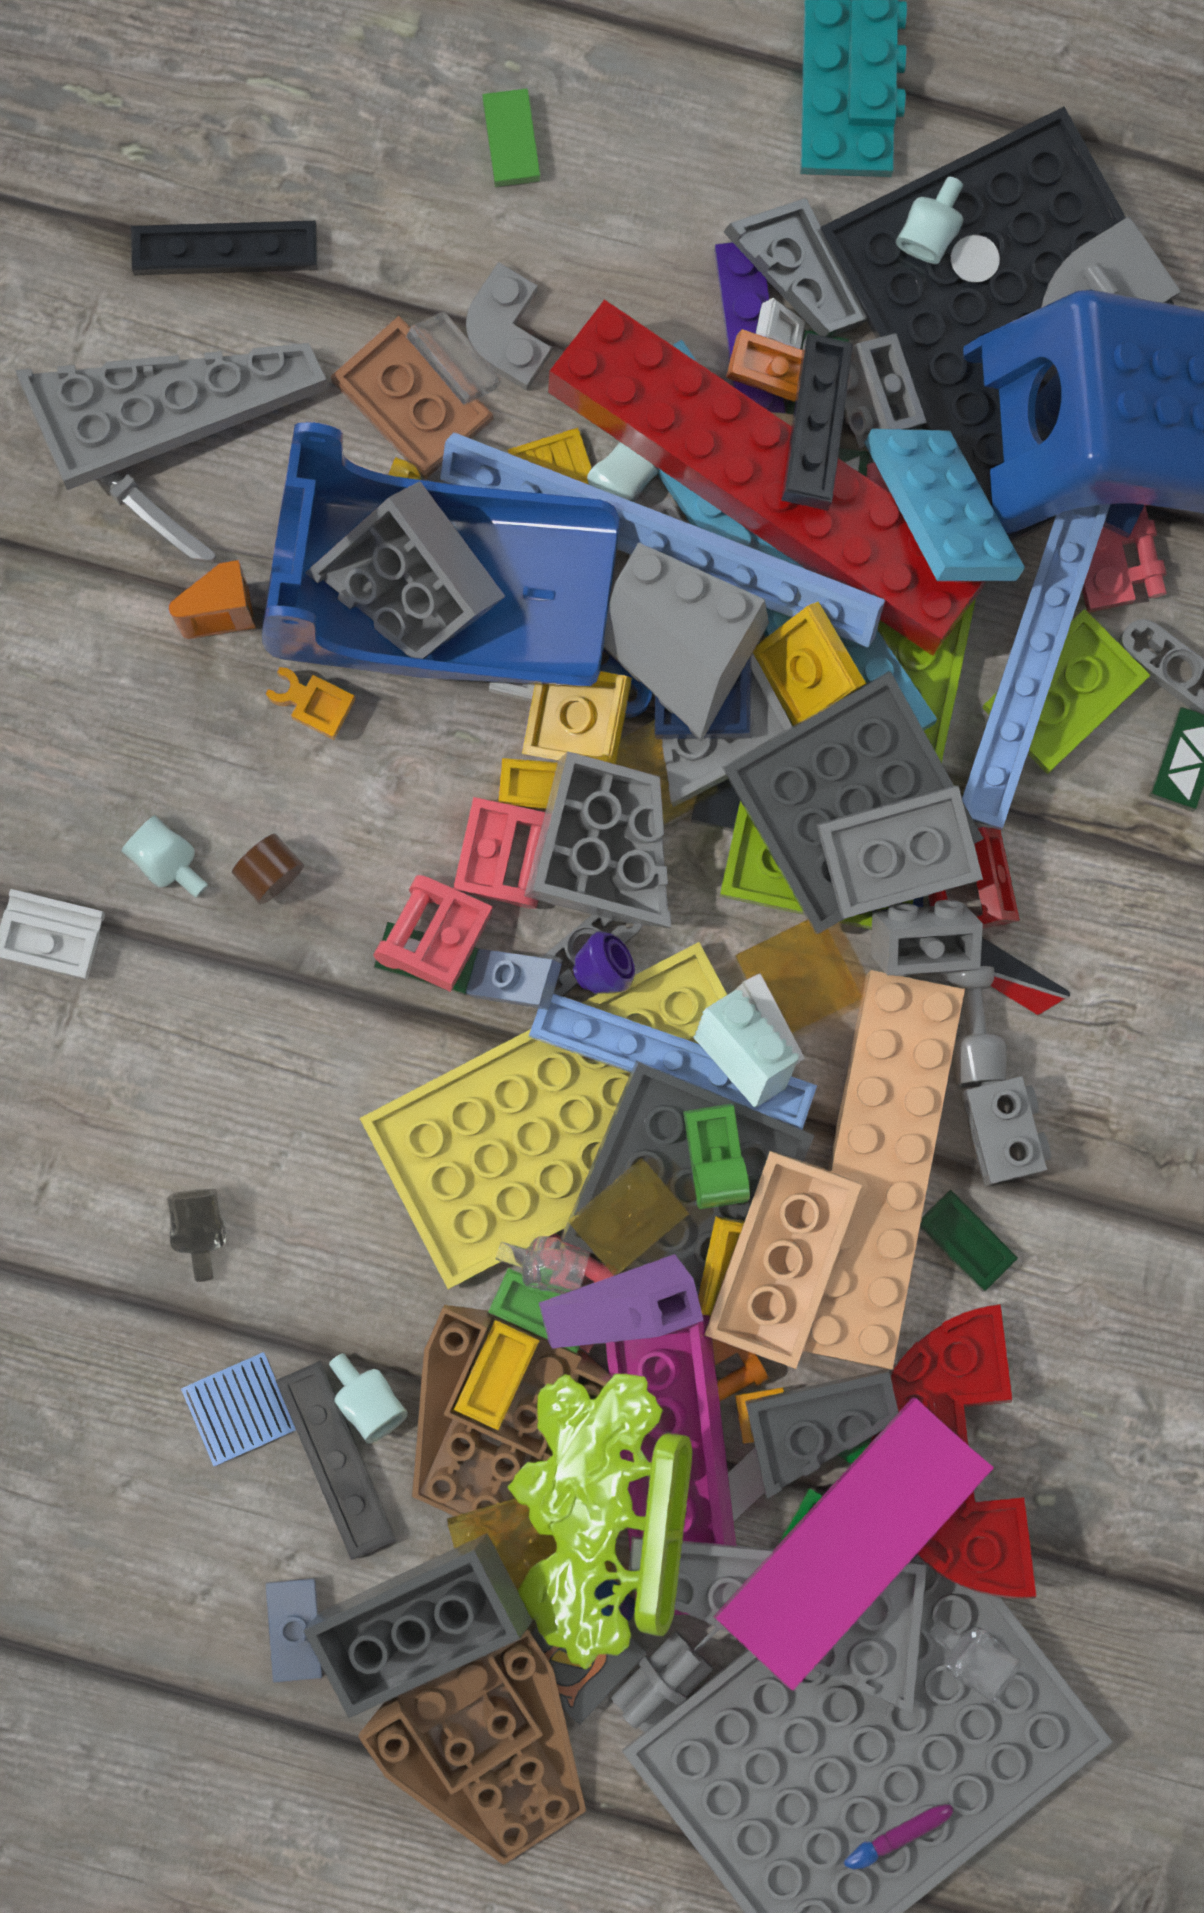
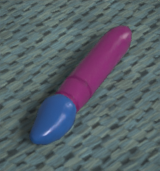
(869, 1852)

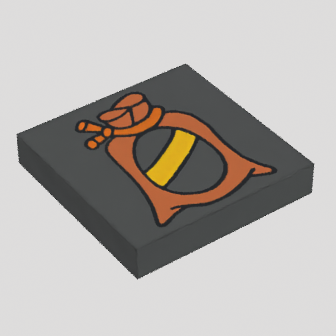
(582, 1688)

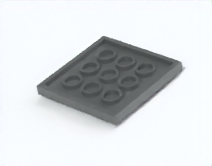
(832, 766)
(653, 1127)

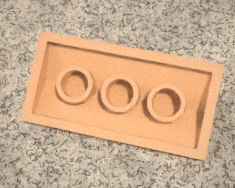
(783, 1259)

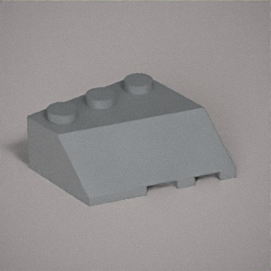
(410, 573)
(682, 633)
(602, 843)

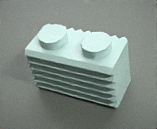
(746, 1048)

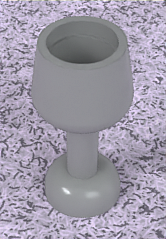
(979, 1056)

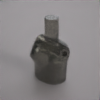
(196, 1228)

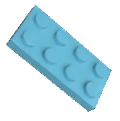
(944, 505)

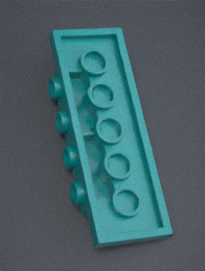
(851, 86)

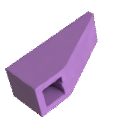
(624, 1306)

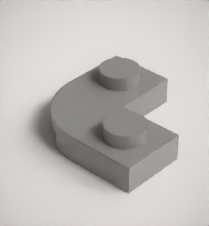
(494, 331)

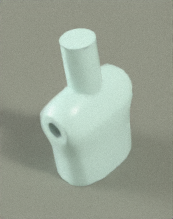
(932, 224)
(622, 473)
(164, 856)
(367, 1400)

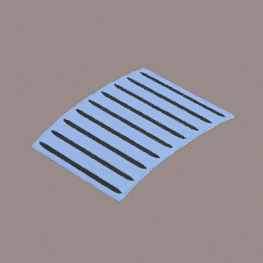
(238, 1409)

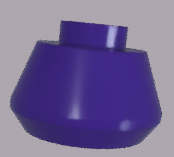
(604, 964)

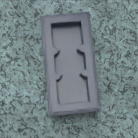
(513, 978)
(290, 1610)

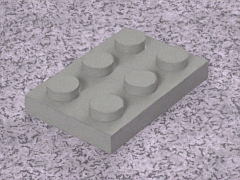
(899, 851)

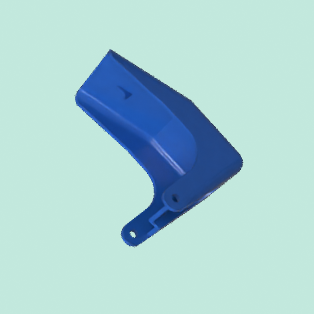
(1126, 410)
(540, 549)

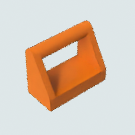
(215, 603)

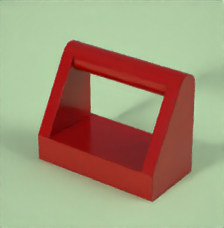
(996, 887)

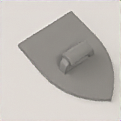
(1116, 264)

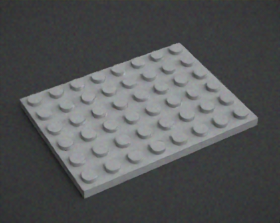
(797, 1779)

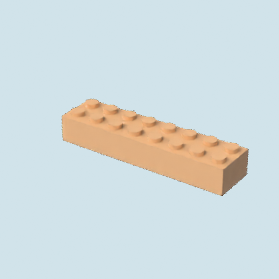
(888, 1145)

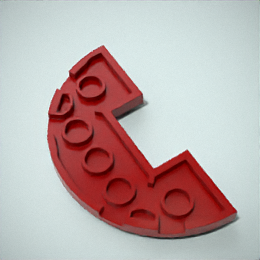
(951, 1369)

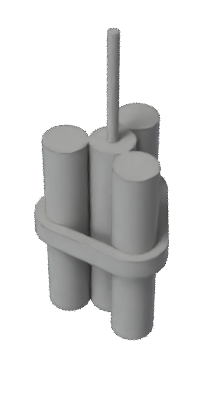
(662, 1681)

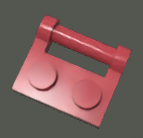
(488, 851)
(446, 941)

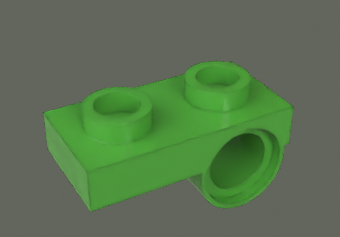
(716, 1156)

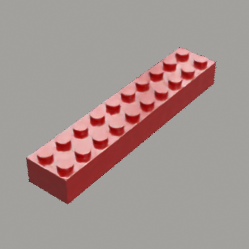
(737, 461)

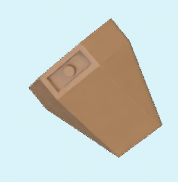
(459, 1459)
(484, 1749)

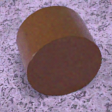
(267, 868)

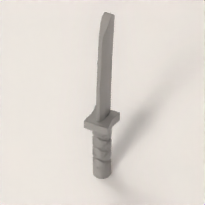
(126, 490)

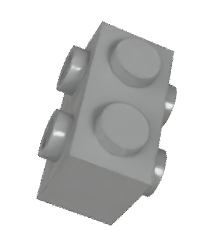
(881, 389)
(926, 938)
(996, 1132)

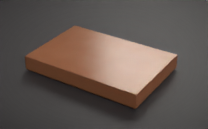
(407, 398)

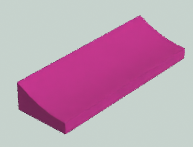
(685, 1386)
(852, 1543)

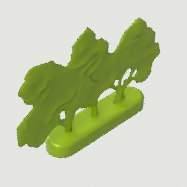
(586, 1503)

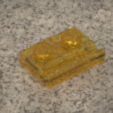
(628, 1217)

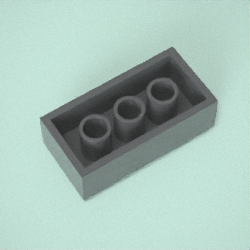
(418, 1625)

